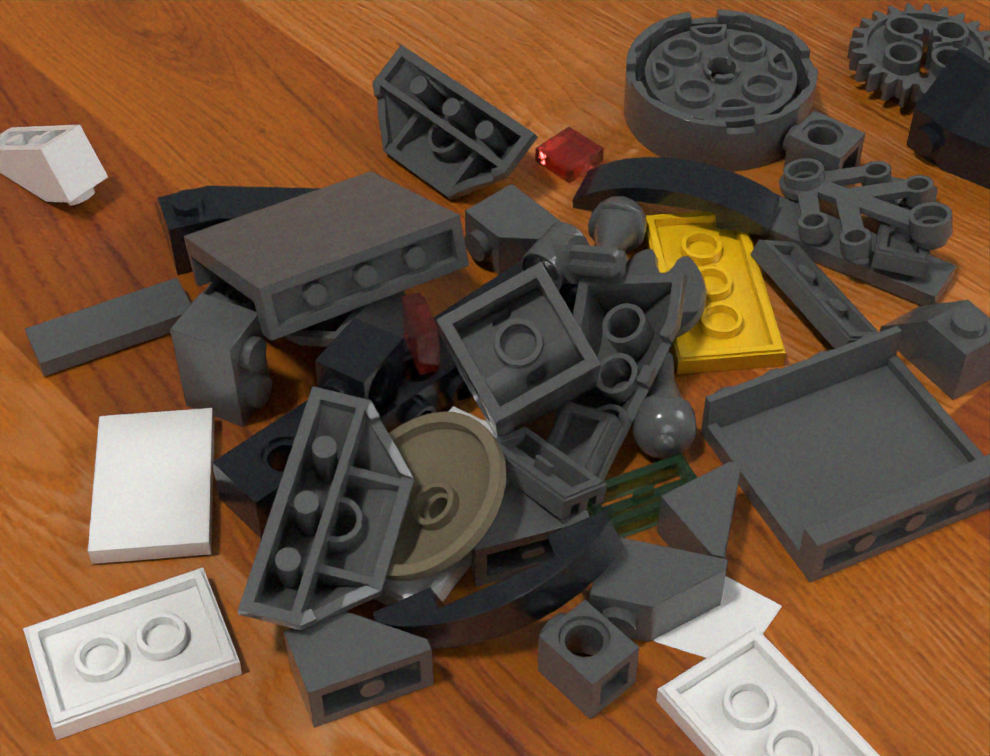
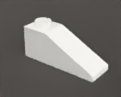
(51, 162)

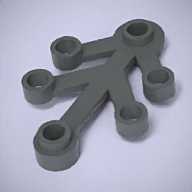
(806, 181)

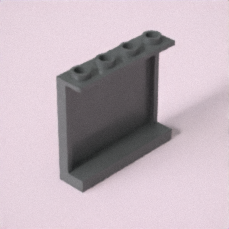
(329, 251)
(847, 454)

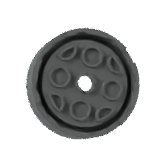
(725, 120)

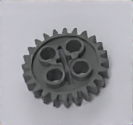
(890, 47)

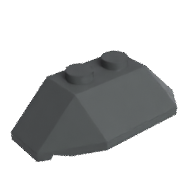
(444, 128)
(331, 516)

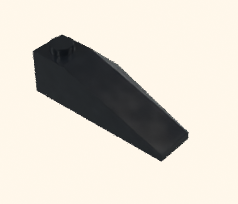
(954, 119)
(208, 206)

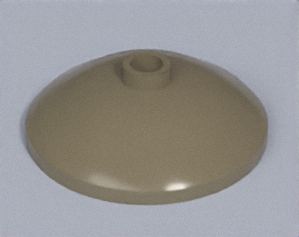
(454, 492)

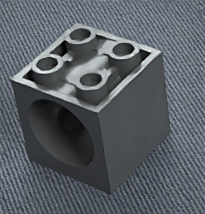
(519, 350)

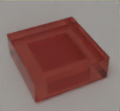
(569, 154)
(421, 333)

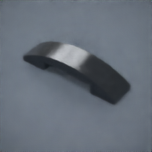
(686, 184)
(580, 558)

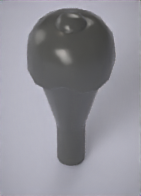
(618, 224)
(665, 419)

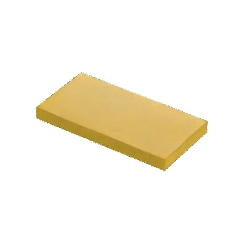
(738, 317)

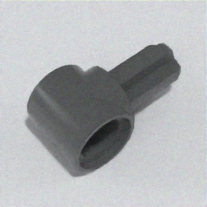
(568, 256)

